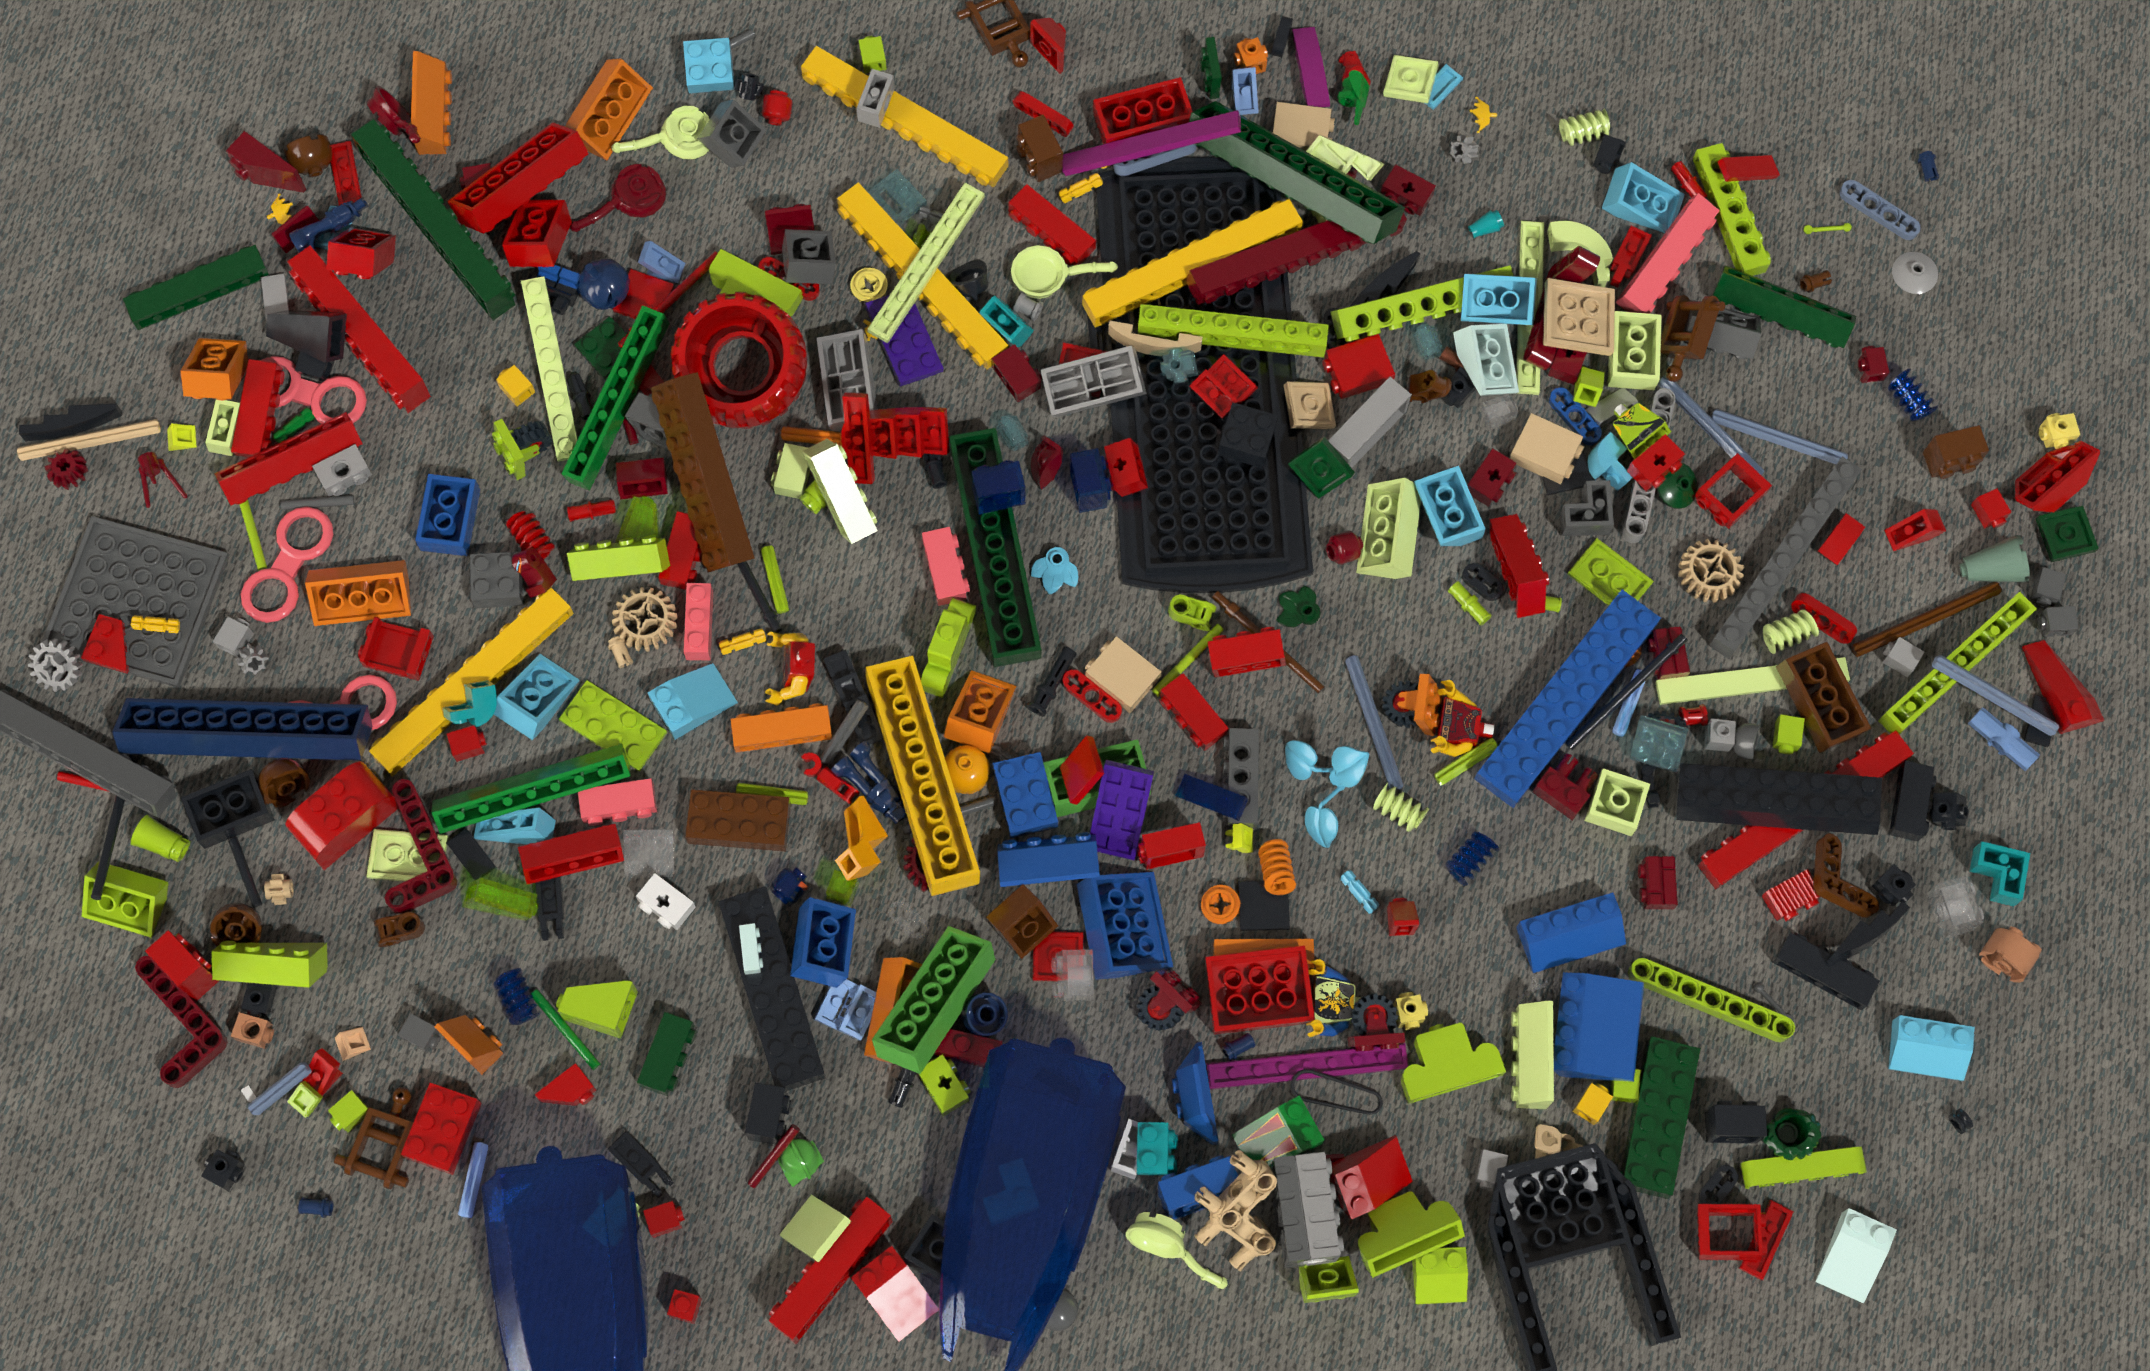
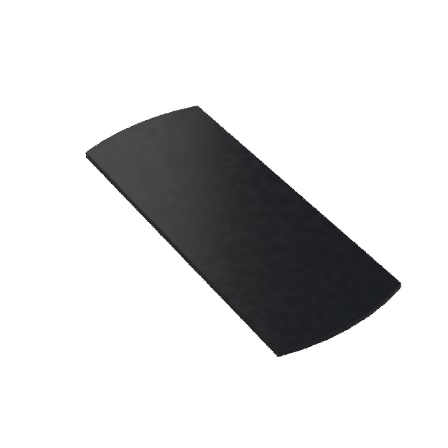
(1203, 516)

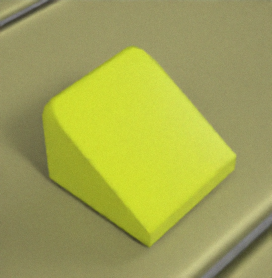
(181, 437)

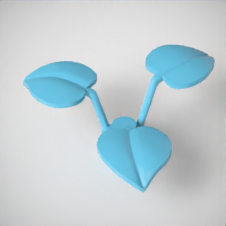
(1347, 771)

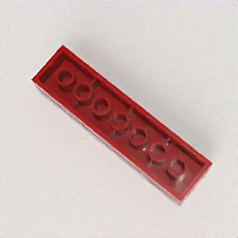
(361, 333)

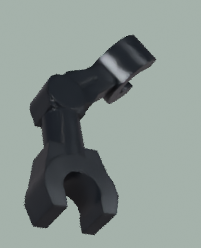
(1652, 795)

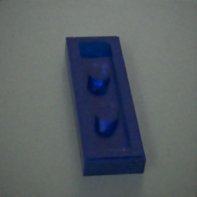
(1211, 797)

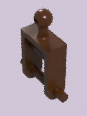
(1010, 41)
(1698, 338)
(352, 1162)

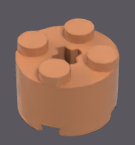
(2010, 953)

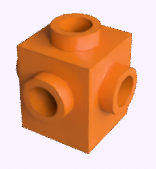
(1251, 54)

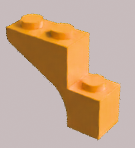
(863, 835)

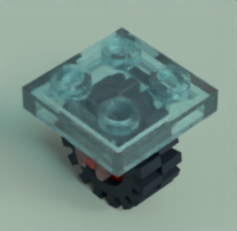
(1660, 740)

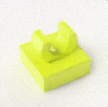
(1242, 838)

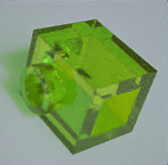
(841, 889)

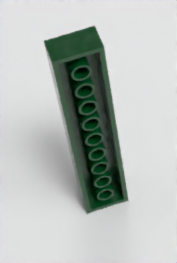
(1304, 178)
(434, 220)
(996, 557)

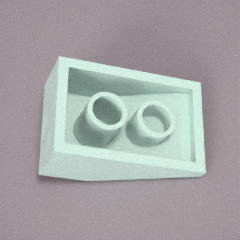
(1487, 358)
(1855, 1254)

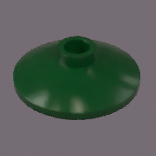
(1675, 494)

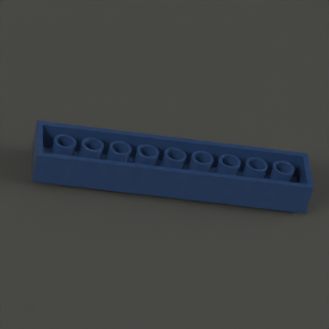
(243, 729)

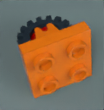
(1414, 704)

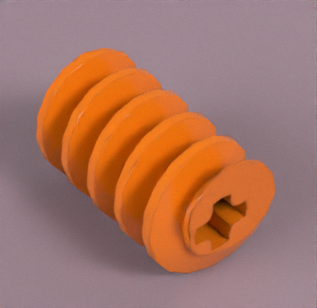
(1276, 867)

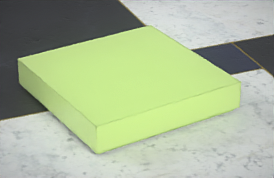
(1411, 79)

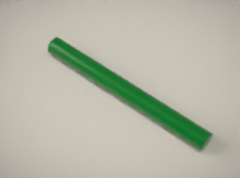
(565, 1030)

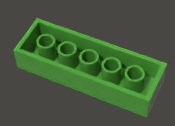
(933, 999)

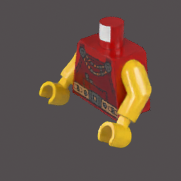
(797, 666)
(1459, 723)

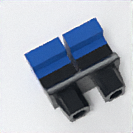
(561, 287)

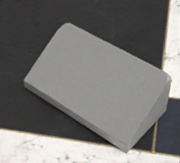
(1604, 410)

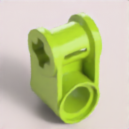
(1193, 612)

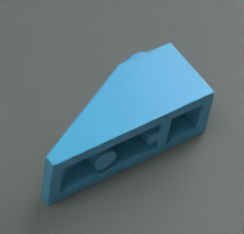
(517, 827)

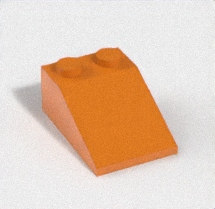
(979, 711)
(471, 1042)

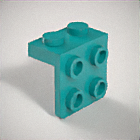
(1156, 1149)

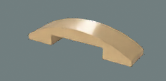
(1151, 345)

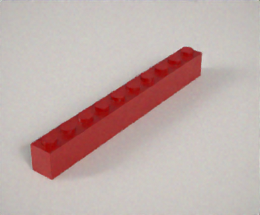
(1759, 841)

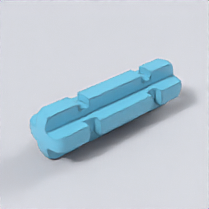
(1359, 891)

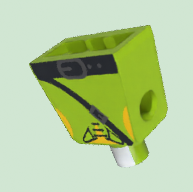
(1639, 427)

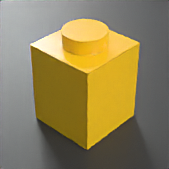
(515, 385)
(1593, 1103)

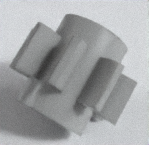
(1464, 149)
(246, 656)

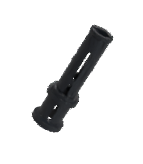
(1066, 657)

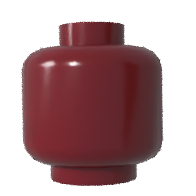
(1344, 547)

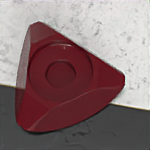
(1046, 462)

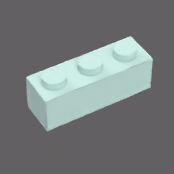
(750, 948)

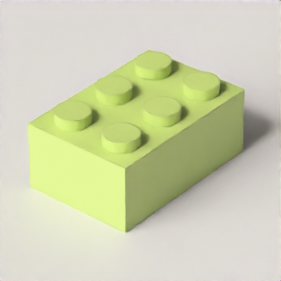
(1636, 351)

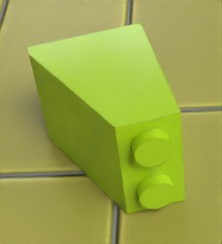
(599, 1006)

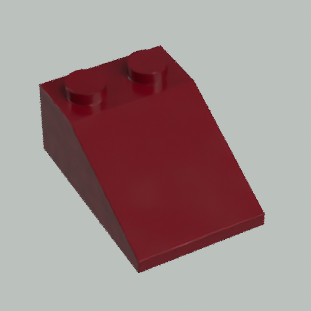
(261, 165)

